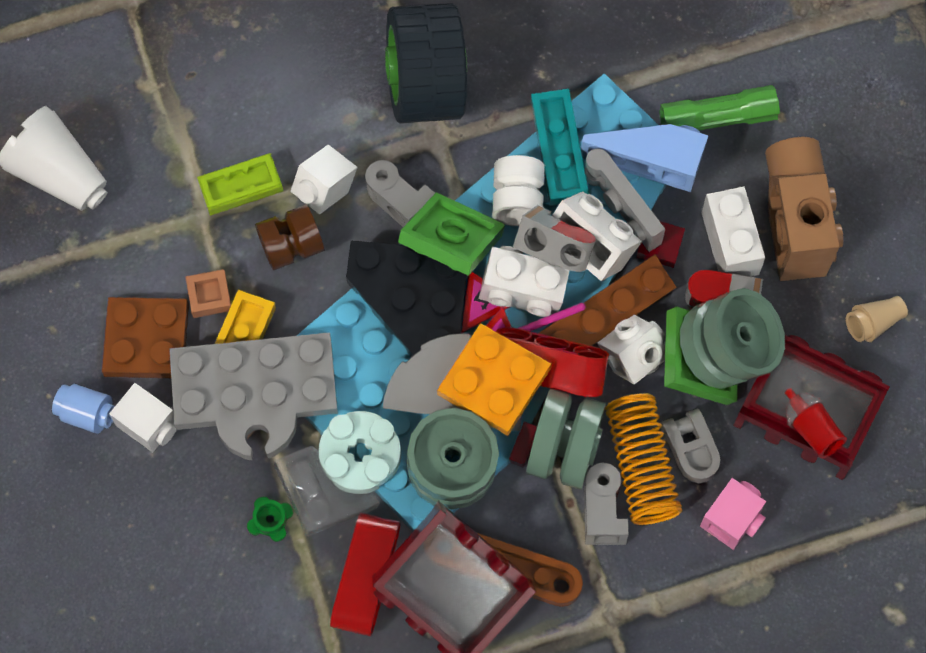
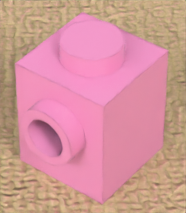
(735, 513)

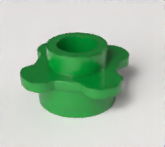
(265, 508)

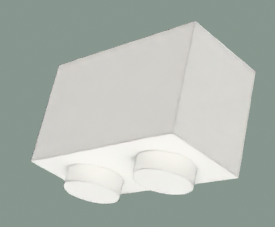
(733, 232)

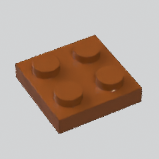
(141, 336)

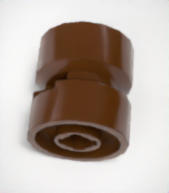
(289, 237)

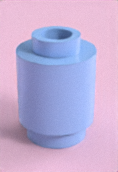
(83, 407)

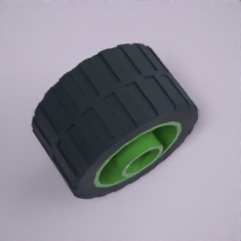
(426, 63)

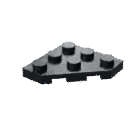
(407, 291)

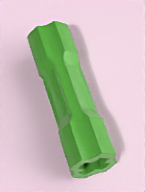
(747, 107)

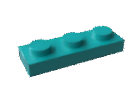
(559, 145)

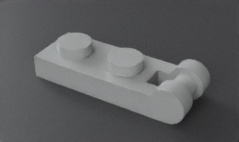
(623, 198)

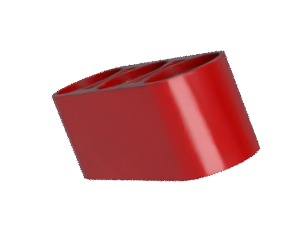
(574, 365)
(370, 548)

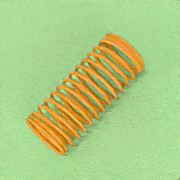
(670, 506)

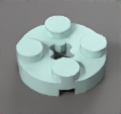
(345, 433)

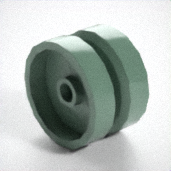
(732, 338)
(452, 434)
(566, 438)

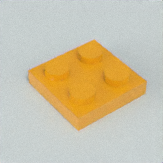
(494, 379)

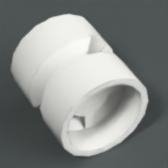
(517, 187)

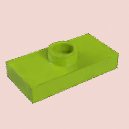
(240, 184)

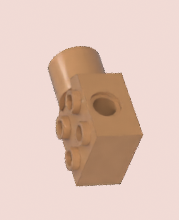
(801, 210)

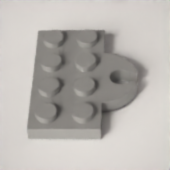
(253, 388)

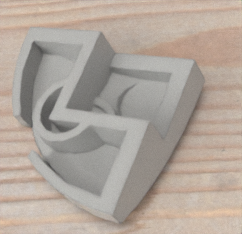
(416, 381)

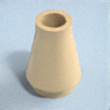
(874, 318)

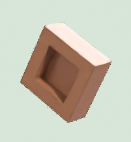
(208, 293)

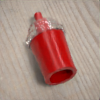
(813, 423)

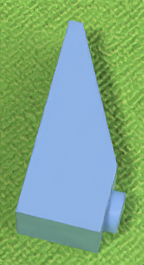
(654, 152)

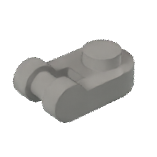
(696, 459)

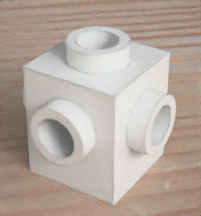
(634, 348)

